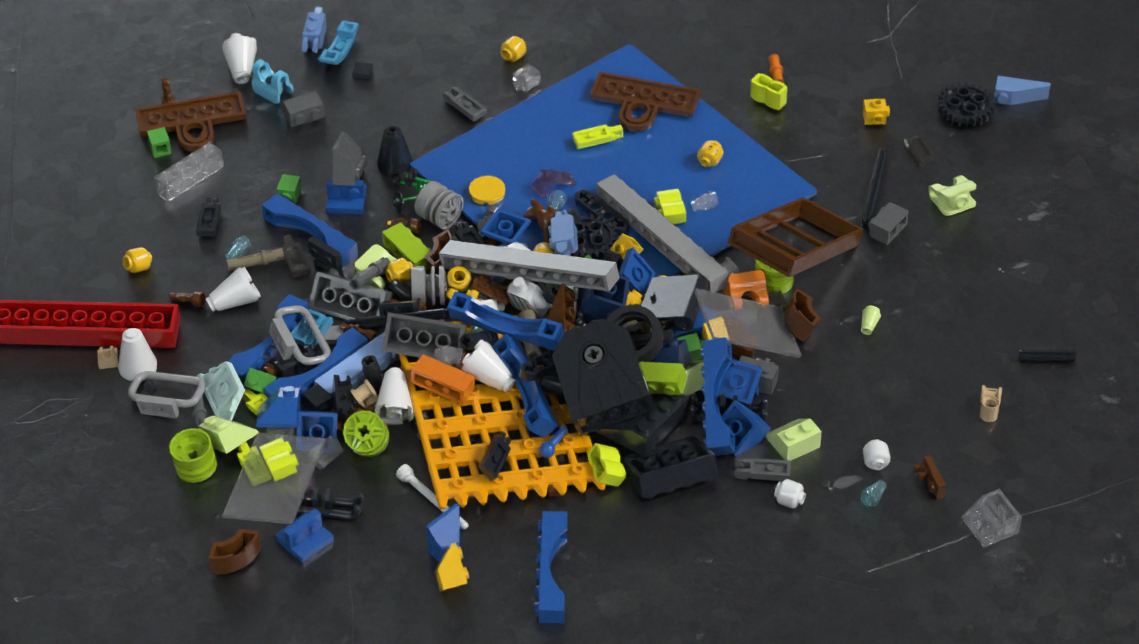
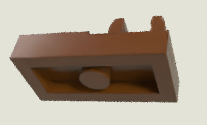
(930, 471)

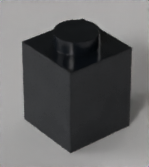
(317, 399)

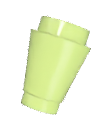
(870, 318)

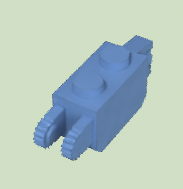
(314, 30)
(563, 234)

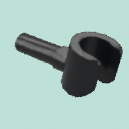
(150, 388)

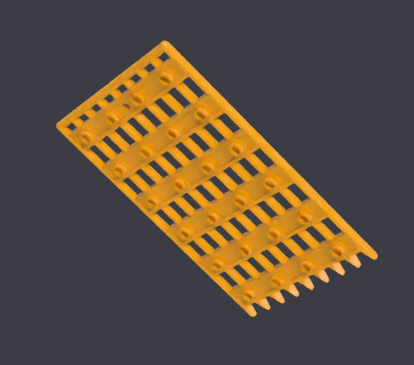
(483, 423)

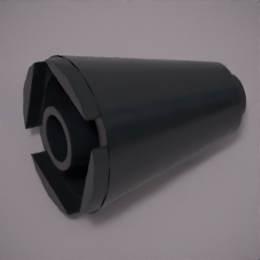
(393, 153)

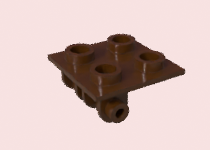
(485, 285)

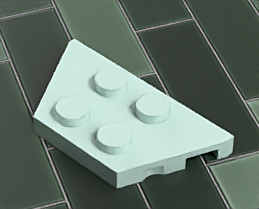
(223, 389)

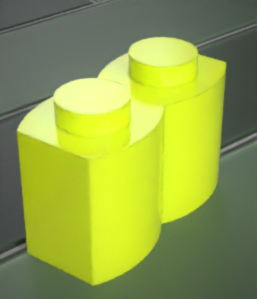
(768, 91)
(671, 205)
(279, 459)
(606, 464)

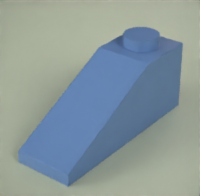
(1017, 91)

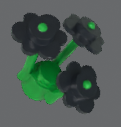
(410, 178)

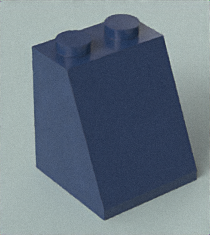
(598, 303)

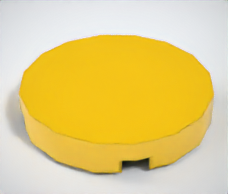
(487, 190)

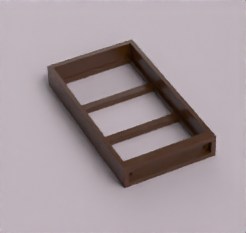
(744, 237)

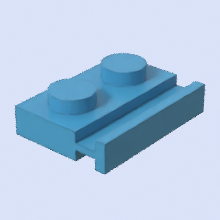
(302, 333)

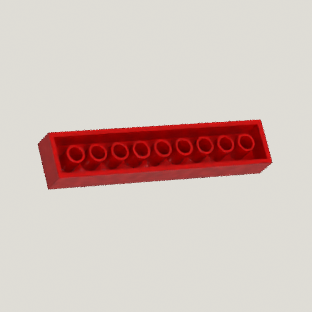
(86, 323)

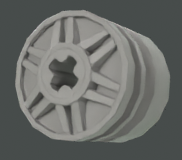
(439, 205)
(429, 285)

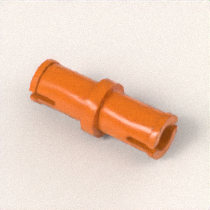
(775, 68)

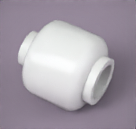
(876, 454)
(789, 493)

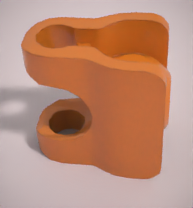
(748, 283)

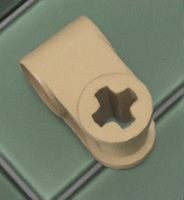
(365, 394)
(990, 403)

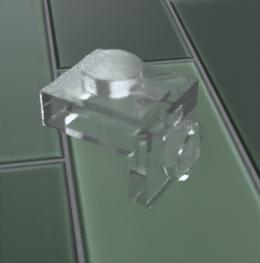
(329, 452)

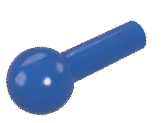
(547, 449)

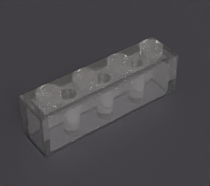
(188, 171)

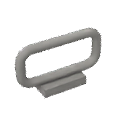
(285, 342)
(161, 405)

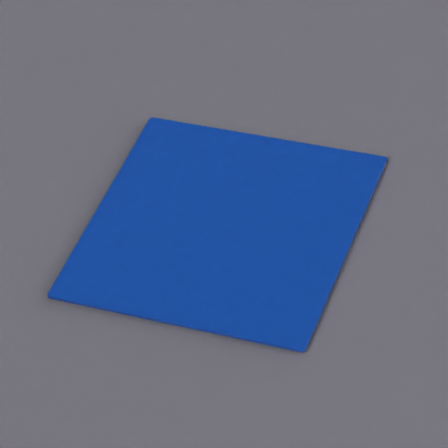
(658, 159)

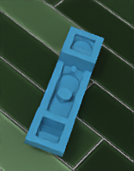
(342, 43)

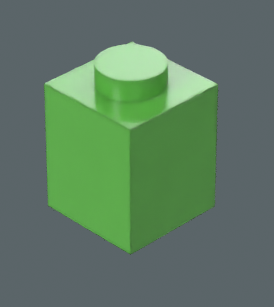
(159, 142)
(290, 187)
(694, 345)
(258, 380)

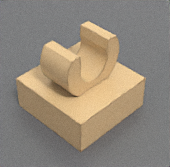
(107, 357)

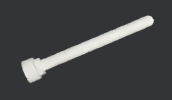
(406, 475)

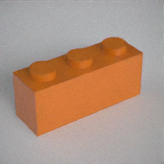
(442, 379)

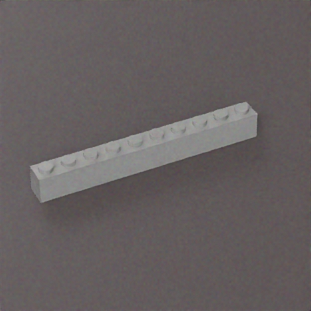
(661, 232)
(530, 265)

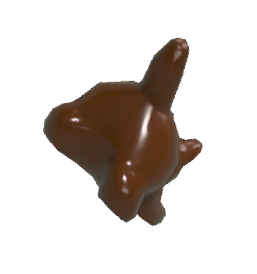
(541, 217)

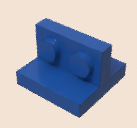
(345, 198)
(638, 271)
(741, 380)
(305, 536)

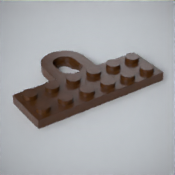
(644, 94)
(190, 114)

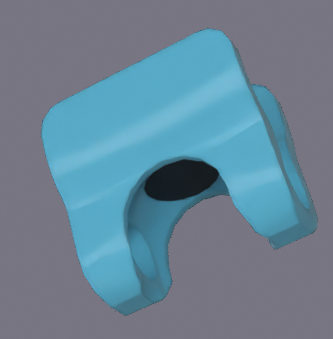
(268, 83)

